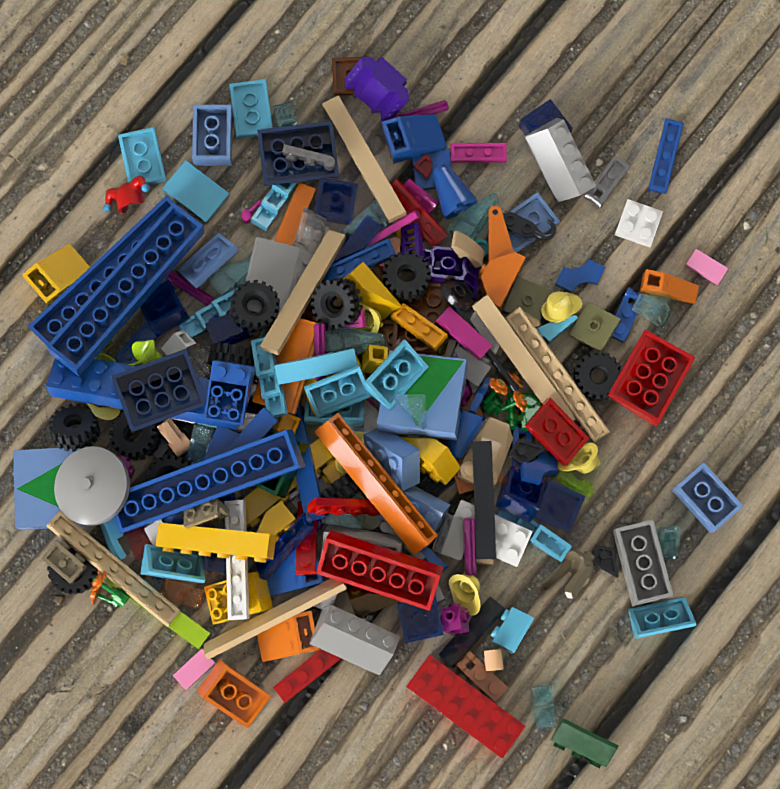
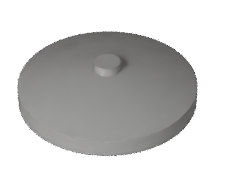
(92, 486)

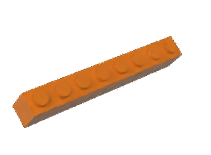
(376, 483)

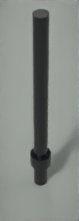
(490, 355)

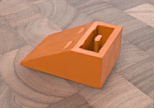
(288, 638)

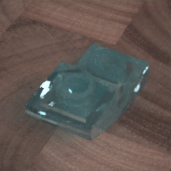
(199, 442)
(543, 707)

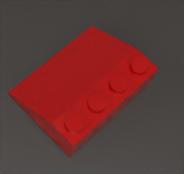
(651, 377)

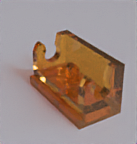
(182, 594)

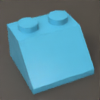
(512, 629)

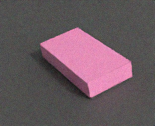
(706, 267)
(193, 669)

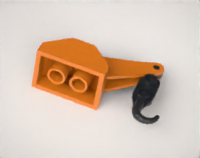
(504, 263)

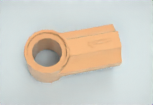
(177, 440)
(493, 660)

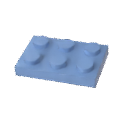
(536, 211)
(207, 260)

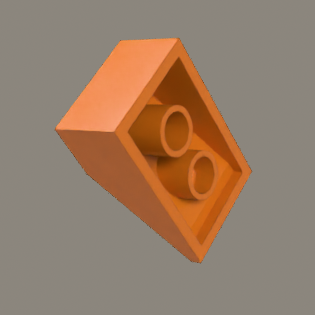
(233, 693)

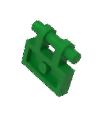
(532, 406)

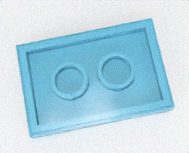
(250, 107)
(142, 155)
(196, 191)

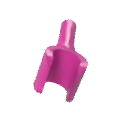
(246, 214)

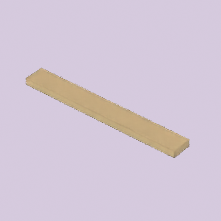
(364, 159)
(302, 292)
(518, 353)
(557, 374)
(114, 568)
(273, 617)

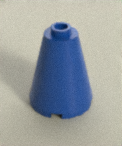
(452, 192)
(469, 427)

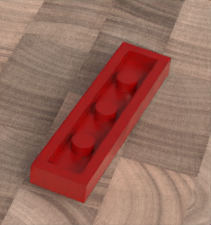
(429, 227)
(342, 506)
(307, 550)
(305, 674)

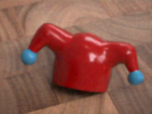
(127, 194)

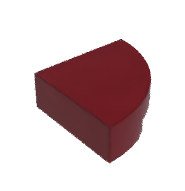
(424, 166)

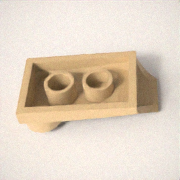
(501, 438)

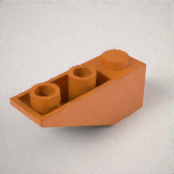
(668, 287)

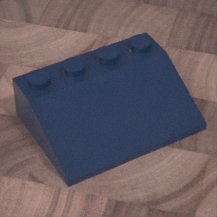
(312, 137)
(158, 390)

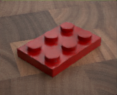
(556, 431)

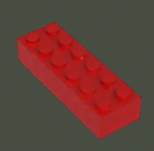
(379, 570)
(465, 706)

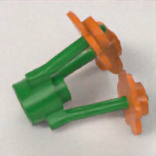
(493, 403)
(119, 596)

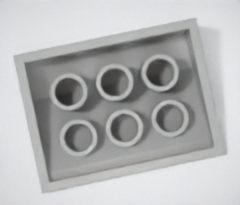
(277, 266)

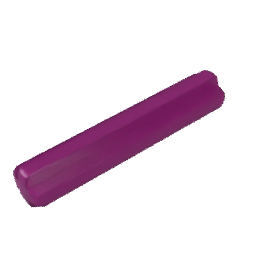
(434, 108)
(184, 285)
(319, 343)
(470, 546)

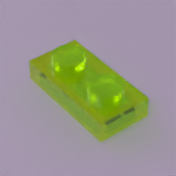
(583, 487)

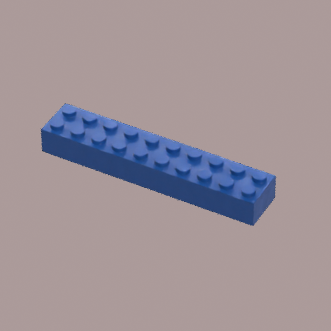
(125, 289)
(69, 302)
(97, 388)
(210, 480)

